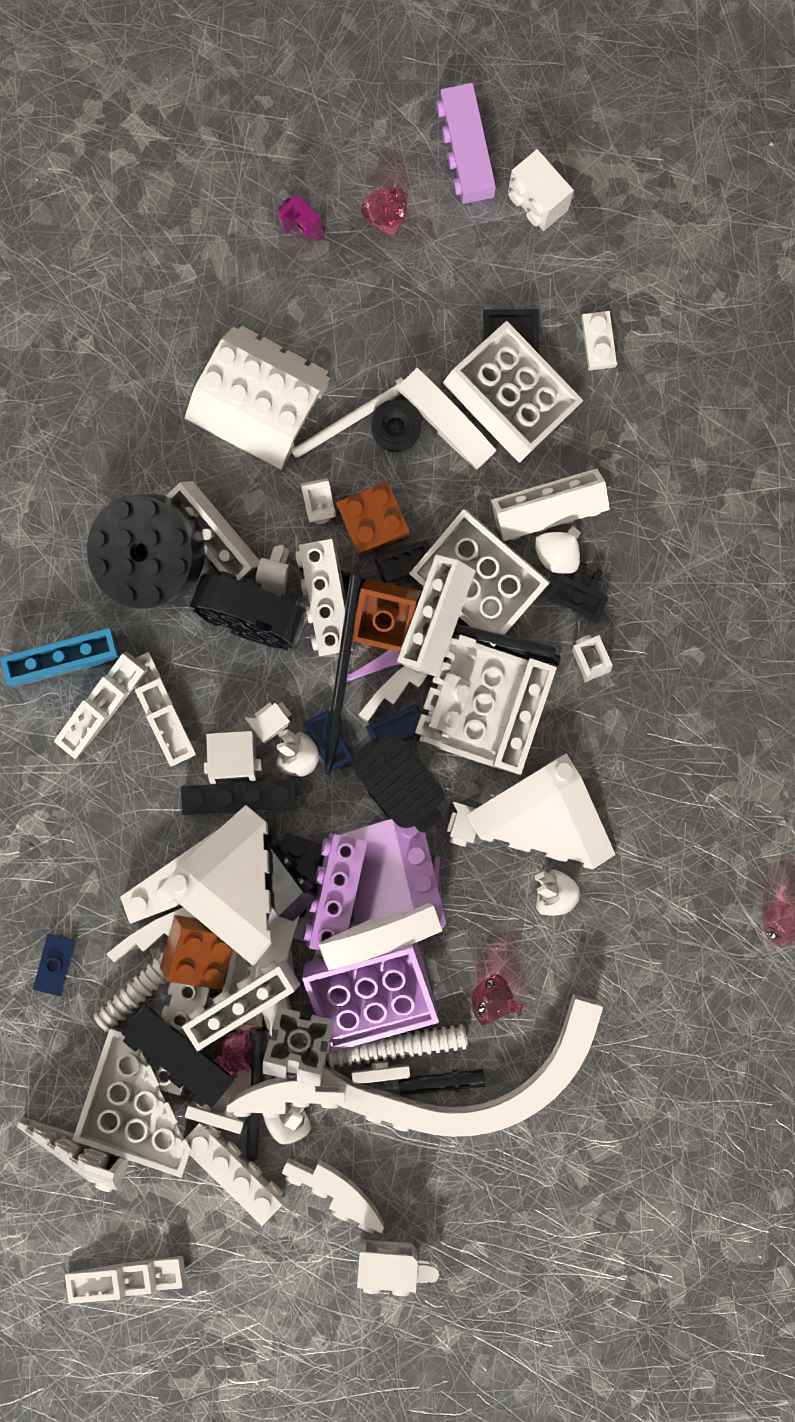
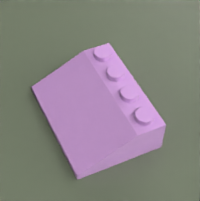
(394, 873)
(372, 996)

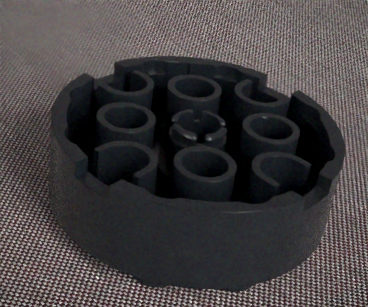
(123, 567)
(249, 610)

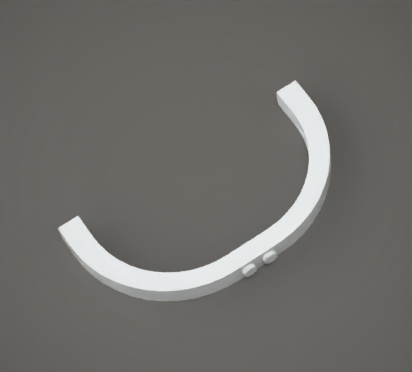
(454, 1121)

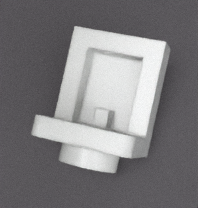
(318, 501)

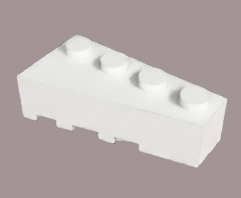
(148, 896)

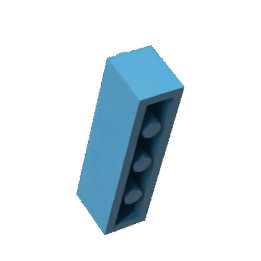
(60, 658)

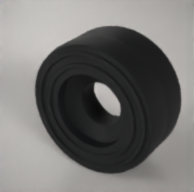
(396, 410)

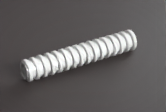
(131, 996)
(401, 1046)

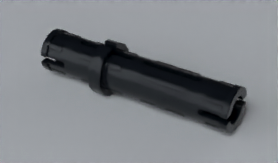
(442, 1082)

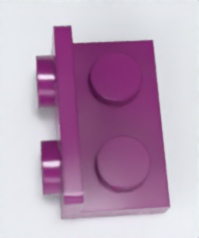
(297, 211)

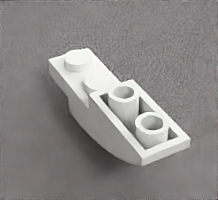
(272, 1097)
(347, 1198)

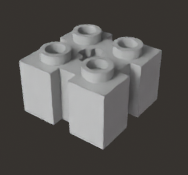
(284, 1057)

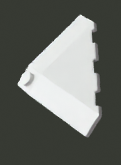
(547, 814)
(226, 884)
(128, 1112)
(92, 1164)

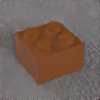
(373, 519)
(384, 614)
(195, 955)

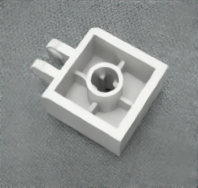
(393, 1267)

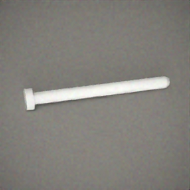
(347, 420)

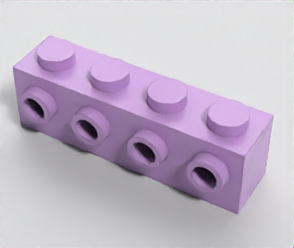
(336, 888)

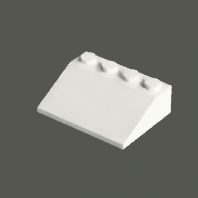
(512, 391)
(502, 581)

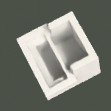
(232, 757)

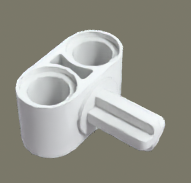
(274, 572)

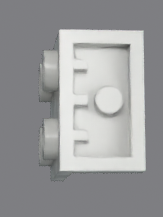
(218, 1114)

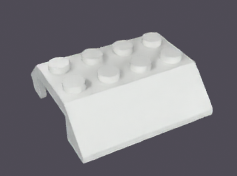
(256, 395)
(499, 709)

